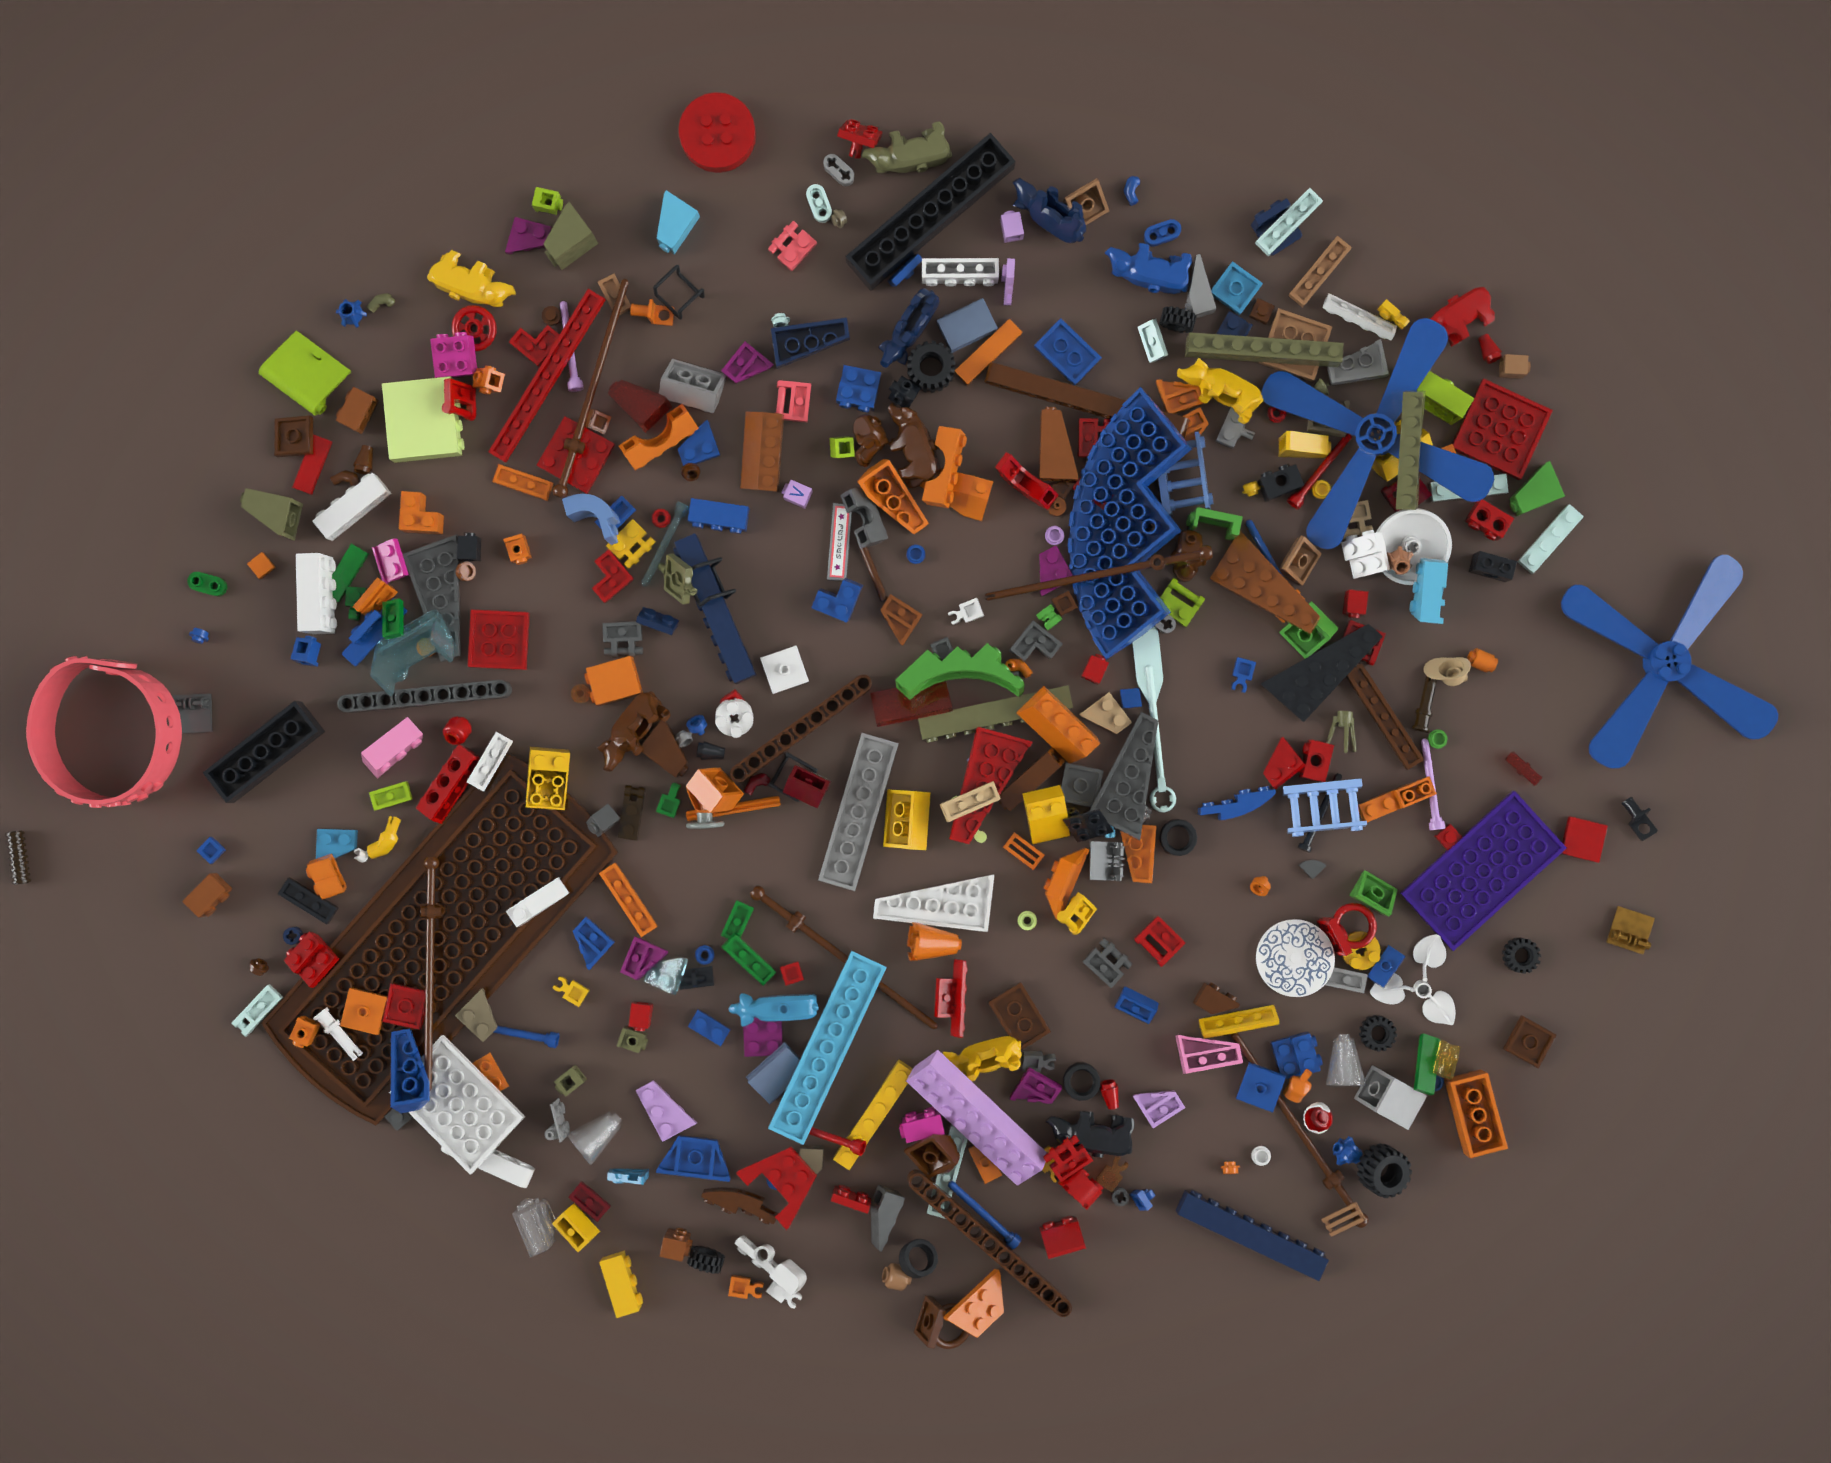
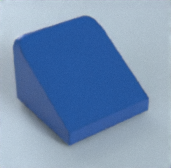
(1130, 698)

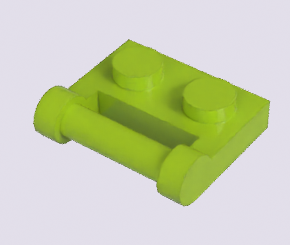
(1179, 610)

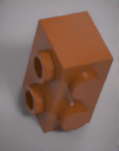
(356, 410)
(207, 895)
(676, 1244)

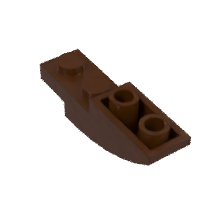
(731, 1199)

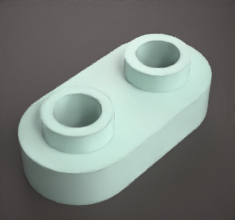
(819, 204)

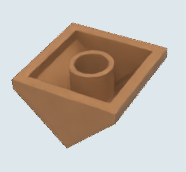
(1091, 199)
(1300, 560)

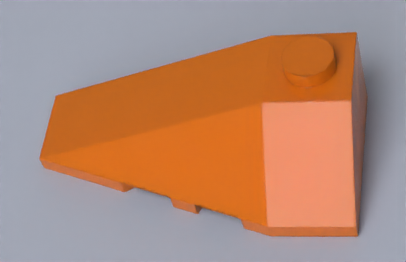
(889, 492)
(970, 495)

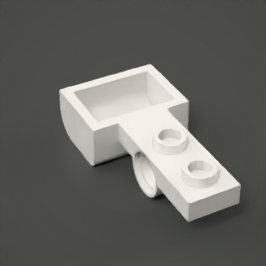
(785, 1274)

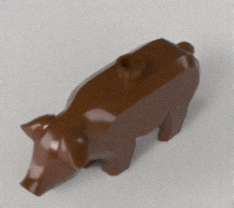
(916, 445)
(632, 727)

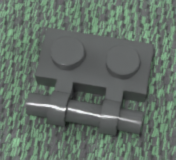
(622, 632)
(1103, 967)

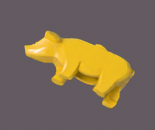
(468, 284)
(1224, 388)
(987, 1056)

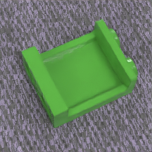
(1216, 518)

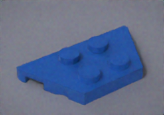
(696, 1159)

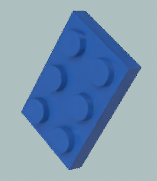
(1067, 352)

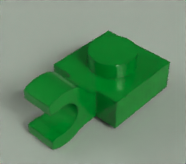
(352, 596)
(669, 803)

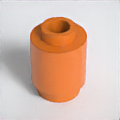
(1482, 660)

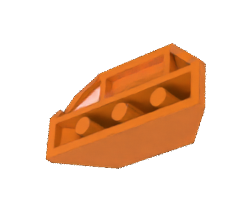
(1063, 879)

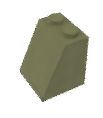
(568, 238)
(274, 511)

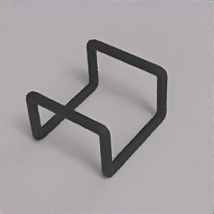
(697, 292)
(726, 594)
(788, 755)

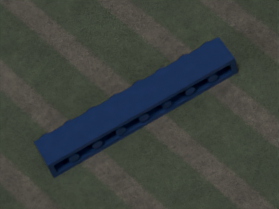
(716, 611)
(1252, 1235)

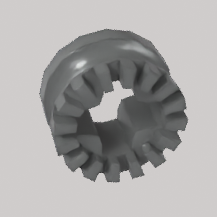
(1123, 1201)

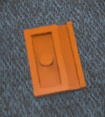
(374, 596)

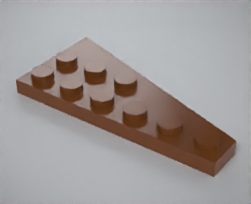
(1254, 578)

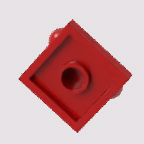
(1338, 935)

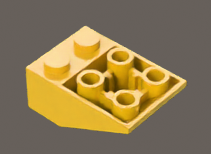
(547, 778)

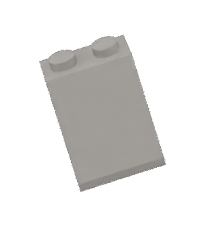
(1390, 1097)

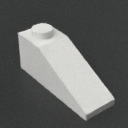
(537, 902)

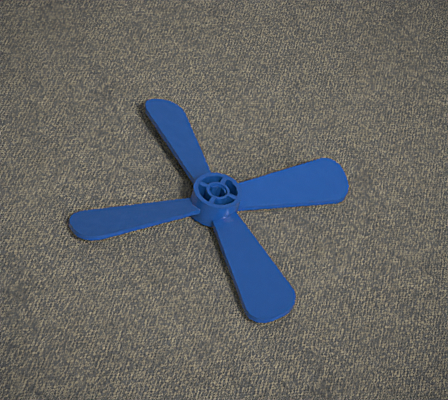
(1455, 472)
(1623, 730)

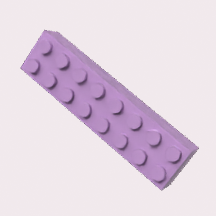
(977, 1117)

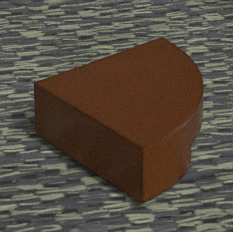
(1063, 488)

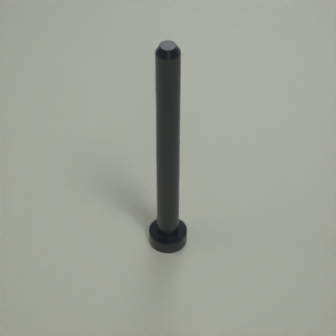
(1322, 810)

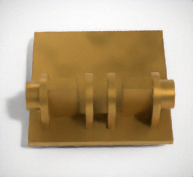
(1630, 930)

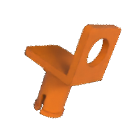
(652, 312)

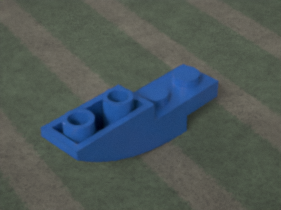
(1244, 802)

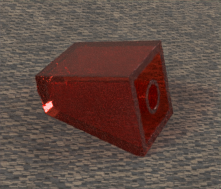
(639, 403)

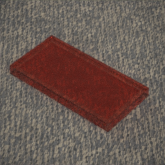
(894, 707)

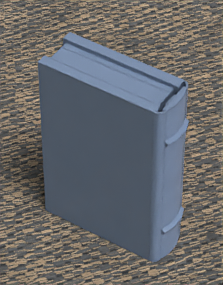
(967, 325)
(774, 1073)

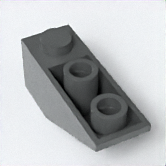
(884, 1211)

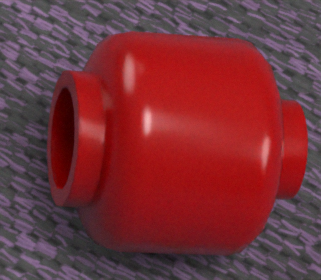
(457, 730)

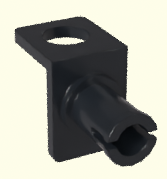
(1639, 817)

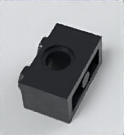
(1292, 482)
(1492, 566)

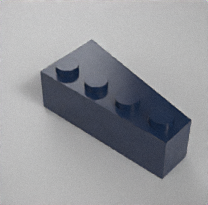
(803, 340)

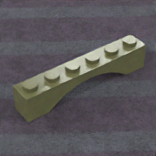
(1409, 451)

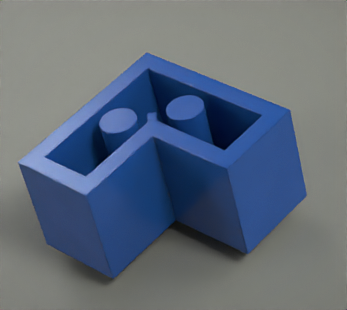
(840, 604)

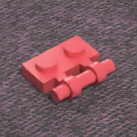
(796, 250)

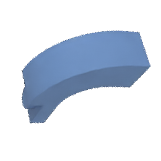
(586, 505)

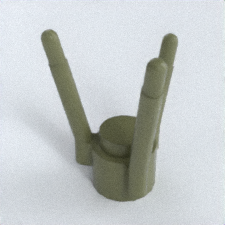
(1346, 721)

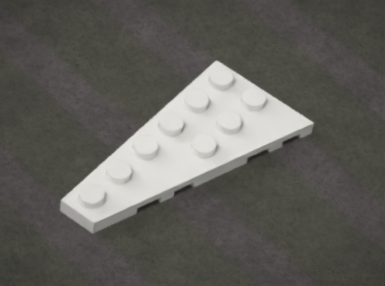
(950, 905)

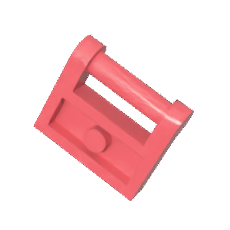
(798, 402)

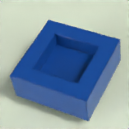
(211, 850)

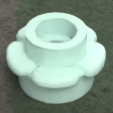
(780, 320)

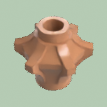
(1400, 560)

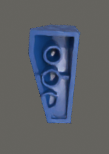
(408, 1076)

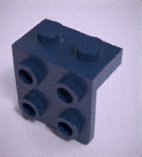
(1264, 220)

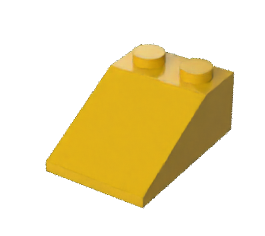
(1046, 813)

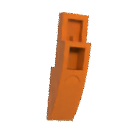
(1396, 799)

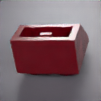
(806, 786)

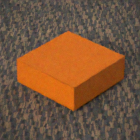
(261, 565)

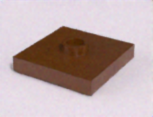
(293, 436)
(1529, 1041)

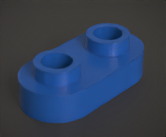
(1161, 232)

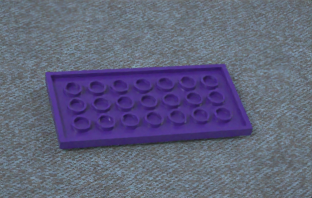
(1483, 870)

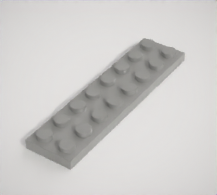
(858, 811)

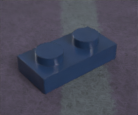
(657, 621)

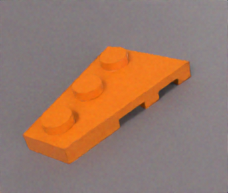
(1141, 854)

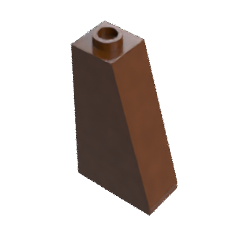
(1031, 778)

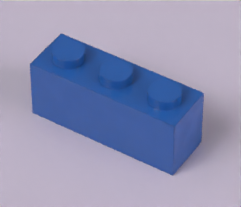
(718, 515)

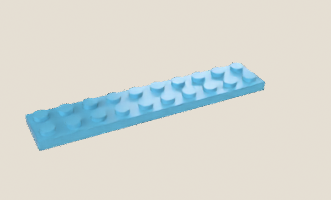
(827, 1047)

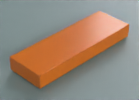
(523, 482)

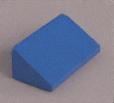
(1137, 1005)

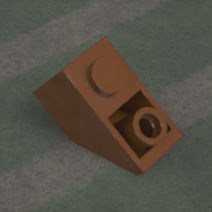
(1214, 1001)

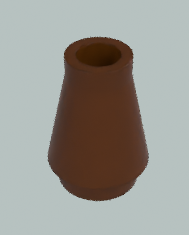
(363, 462)

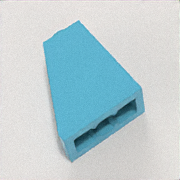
(675, 222)

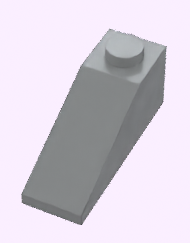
(1199, 293)

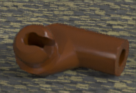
(347, 476)

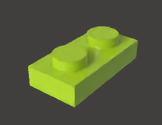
(390, 796)

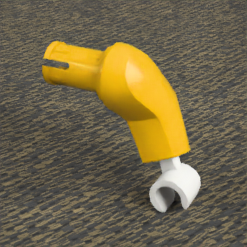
(385, 843)

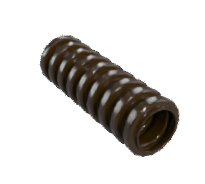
(18, 857)

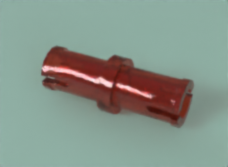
(1523, 768)

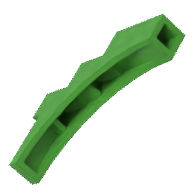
(931, 670)

